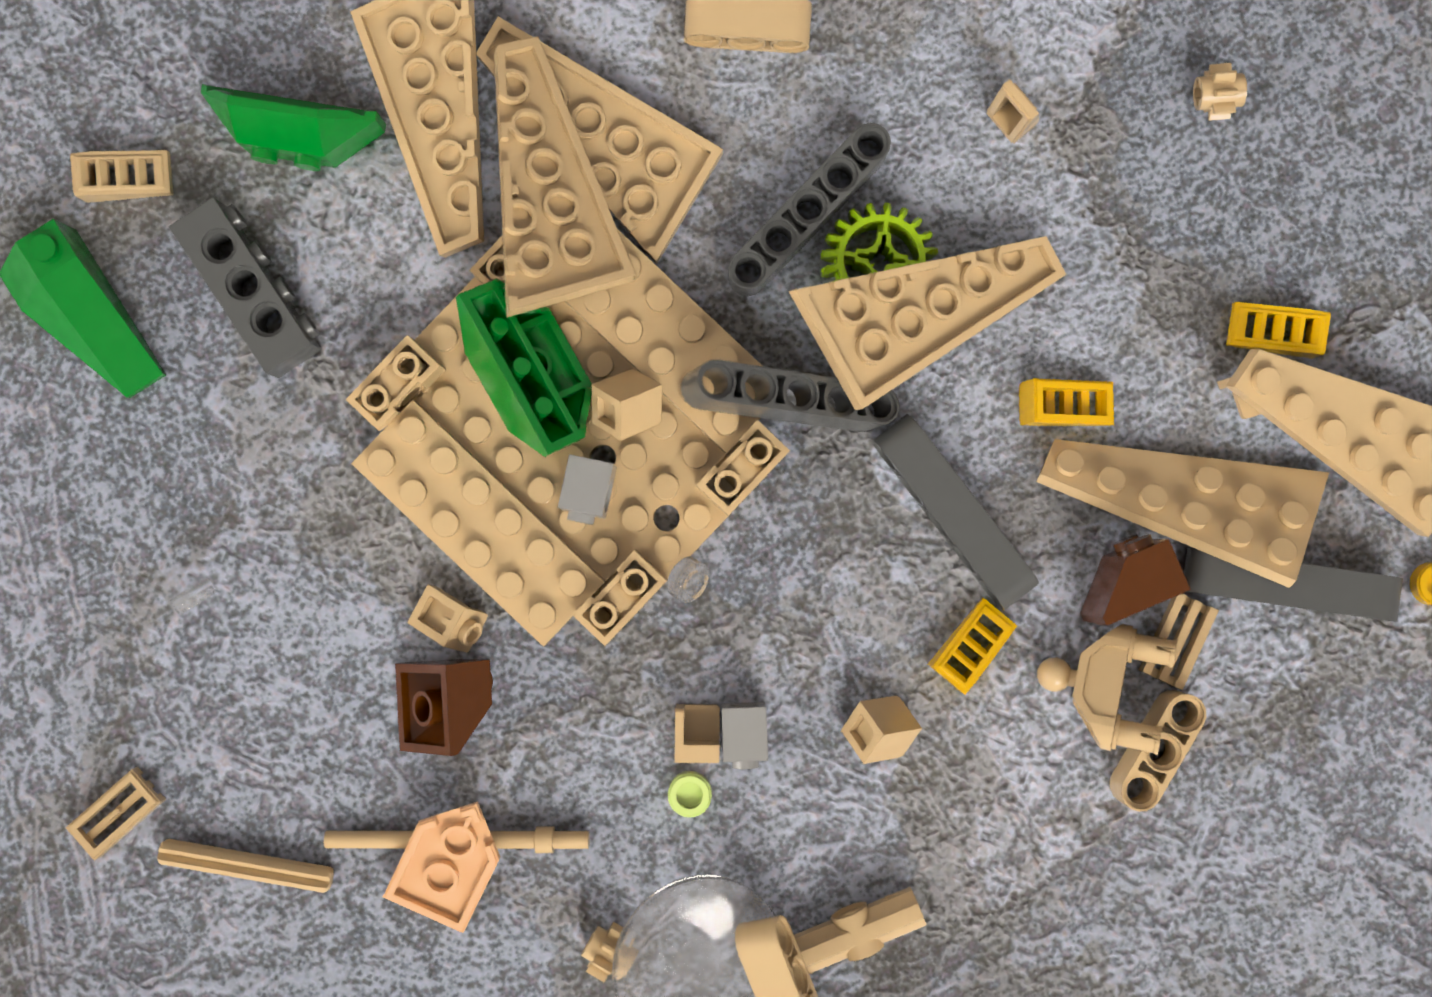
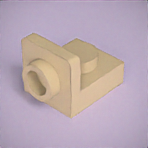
(447, 620)

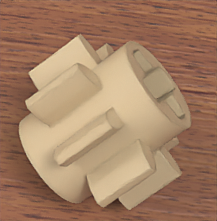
(1220, 91)
(601, 950)

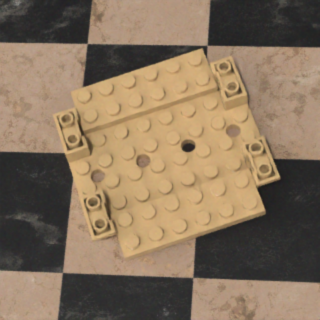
(497, 499)

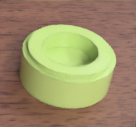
(689, 794)

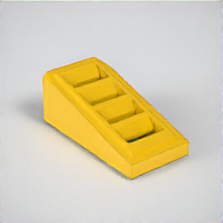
(1315, 337)
(1038, 403)
(950, 648)

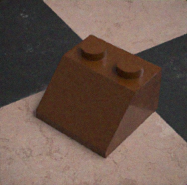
(1133, 579)

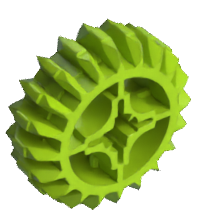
(885, 225)

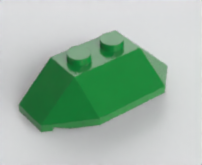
(293, 128)
(525, 369)

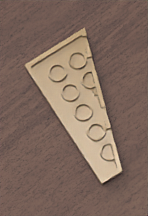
(430, 90)
(640, 156)
(552, 207)
(907, 317)
(1354, 428)
(1222, 507)

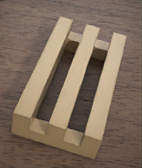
(1195, 643)
(143, 789)

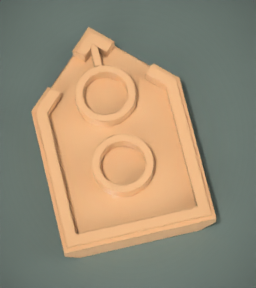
(446, 866)

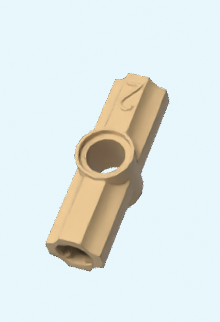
(859, 930)

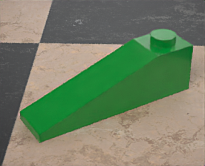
(73, 301)

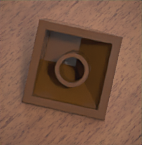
(441, 703)

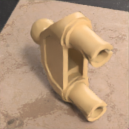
(1100, 685)

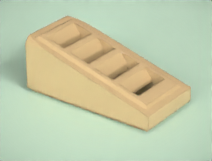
(1013, 112)
(84, 175)

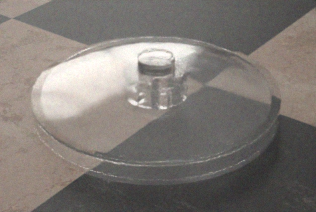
(685, 940)

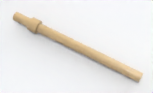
(543, 839)

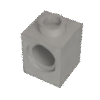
(586, 489)
(744, 734)

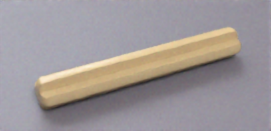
(245, 865)

